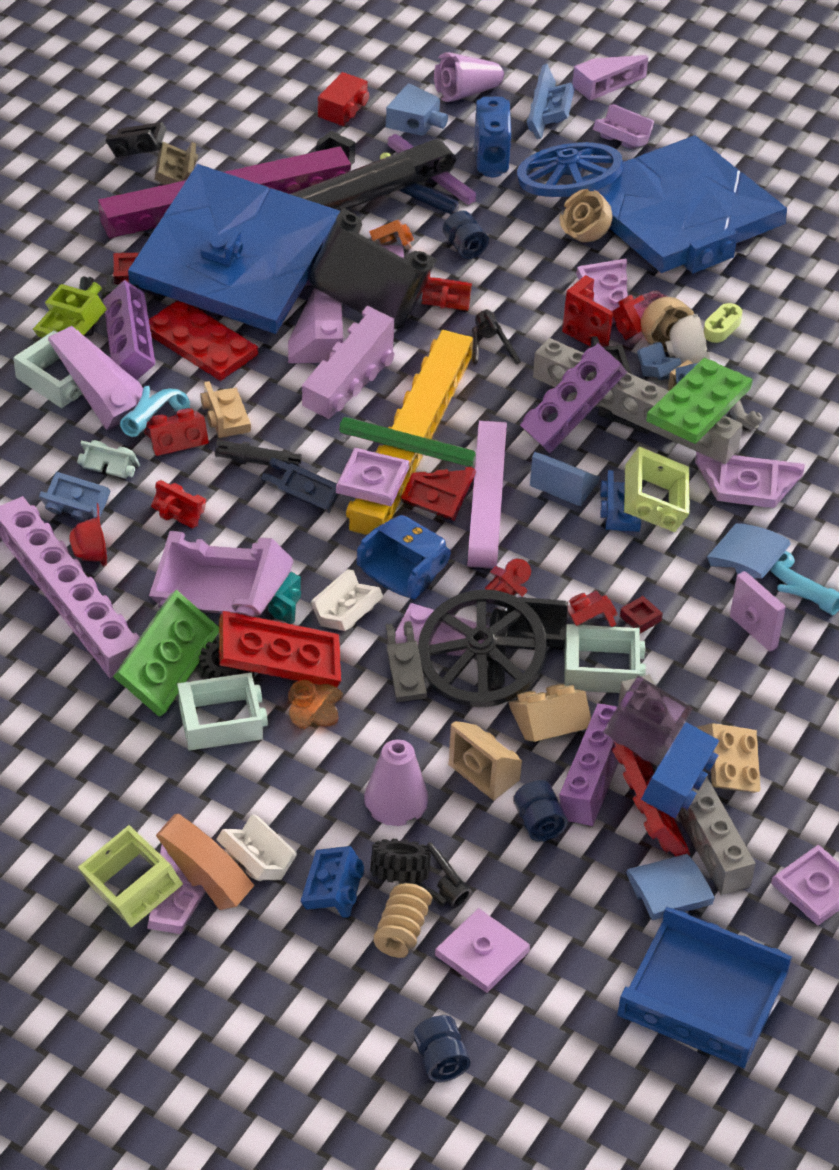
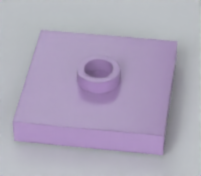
(372, 476)
(757, 611)
(811, 884)
(482, 950)

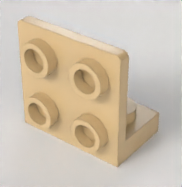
(737, 760)

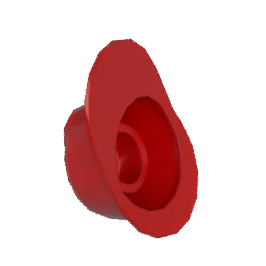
(88, 540)

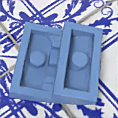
(749, 550)
(672, 884)

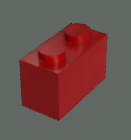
(343, 99)

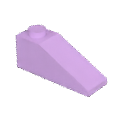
(606, 75)

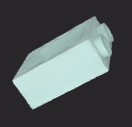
(29, 370)
(602, 640)
(219, 691)

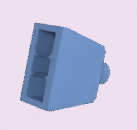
(415, 111)

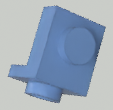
(655, 363)

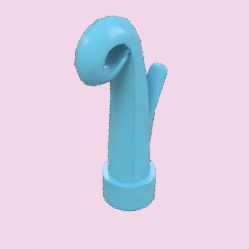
(136, 420)
(803, 587)

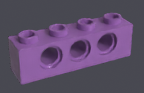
(129, 329)
(571, 413)
(590, 771)

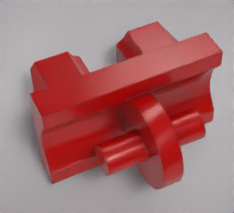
(447, 293)
(177, 504)
(508, 579)

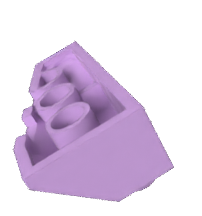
(101, 380)

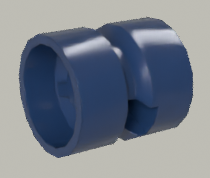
(465, 234)
(540, 810)
(442, 1048)

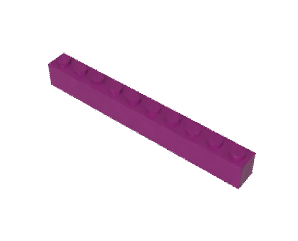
(146, 207)

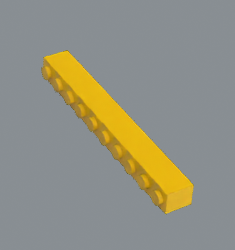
(419, 416)

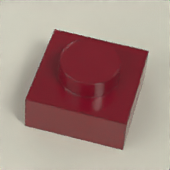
(641, 614)

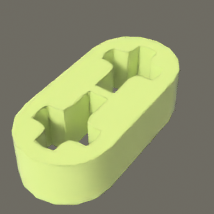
(718, 327)

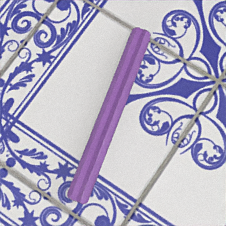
(444, 179)

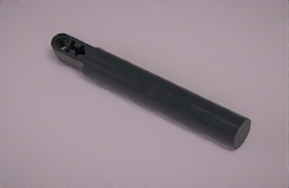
(381, 176)

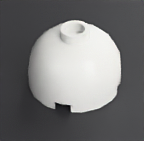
(687, 340)

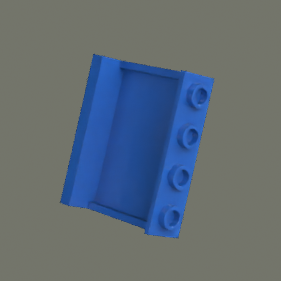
(705, 987)

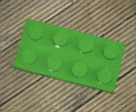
(699, 400)
(166, 653)

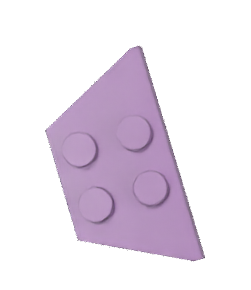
(749, 479)

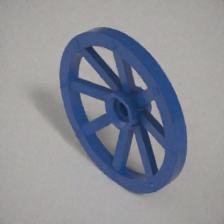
(569, 160)

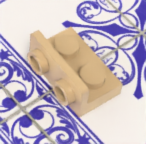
(225, 411)

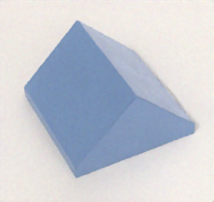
(561, 479)

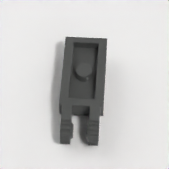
(405, 665)

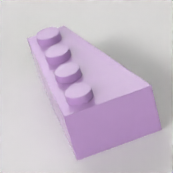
(350, 364)

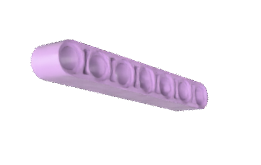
(487, 495)

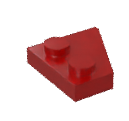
(439, 491)

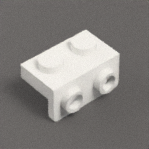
(345, 602)
(258, 849)

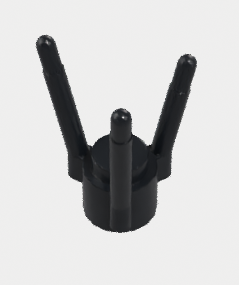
(488, 327)
(452, 887)

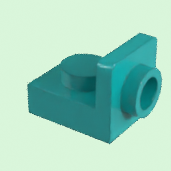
(285, 599)

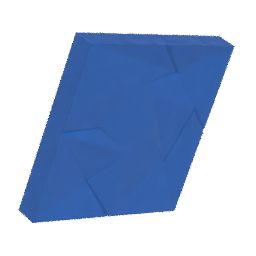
(684, 196)
(279, 240)

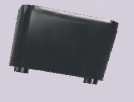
(367, 273)

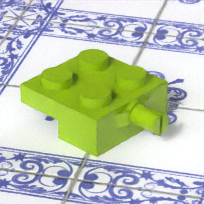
(73, 308)

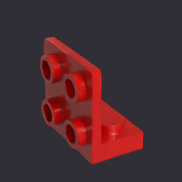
(585, 317)

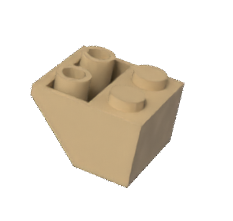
(551, 713)

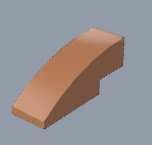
(204, 862)

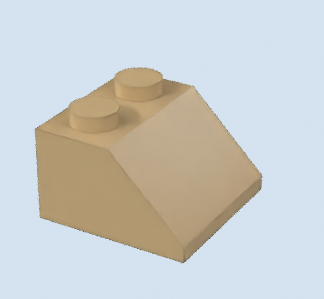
(483, 759)

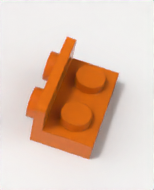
(390, 232)

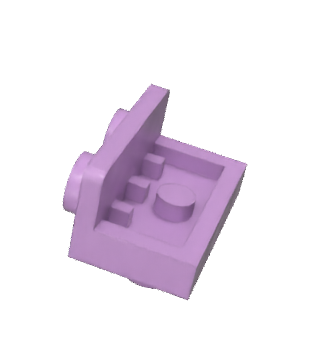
(624, 126)

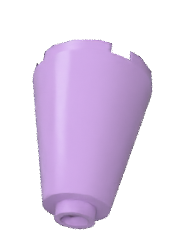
(465, 76)
(396, 786)

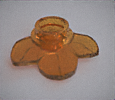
(313, 704)

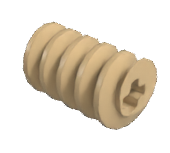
(402, 919)

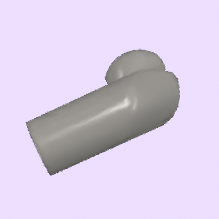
(749, 421)

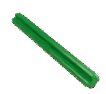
(407, 441)

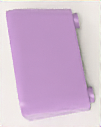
(221, 577)

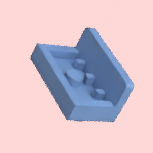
(74, 497)

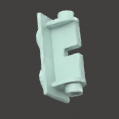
(119, 461)

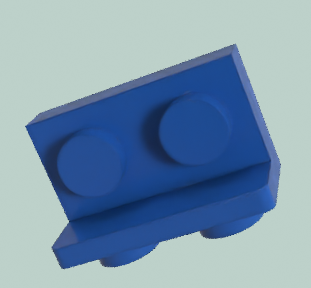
(613, 507)
(333, 880)

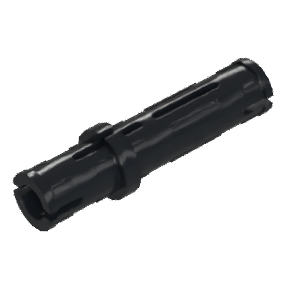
(252, 454)

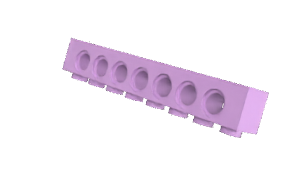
(66, 585)

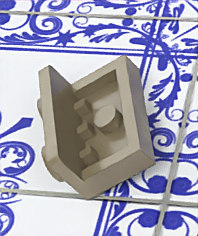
(174, 163)

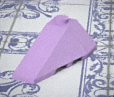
(316, 330)

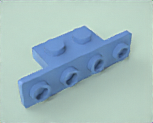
(549, 102)

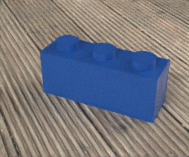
(681, 771)

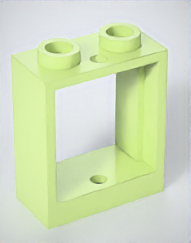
(673, 477)
(146, 891)

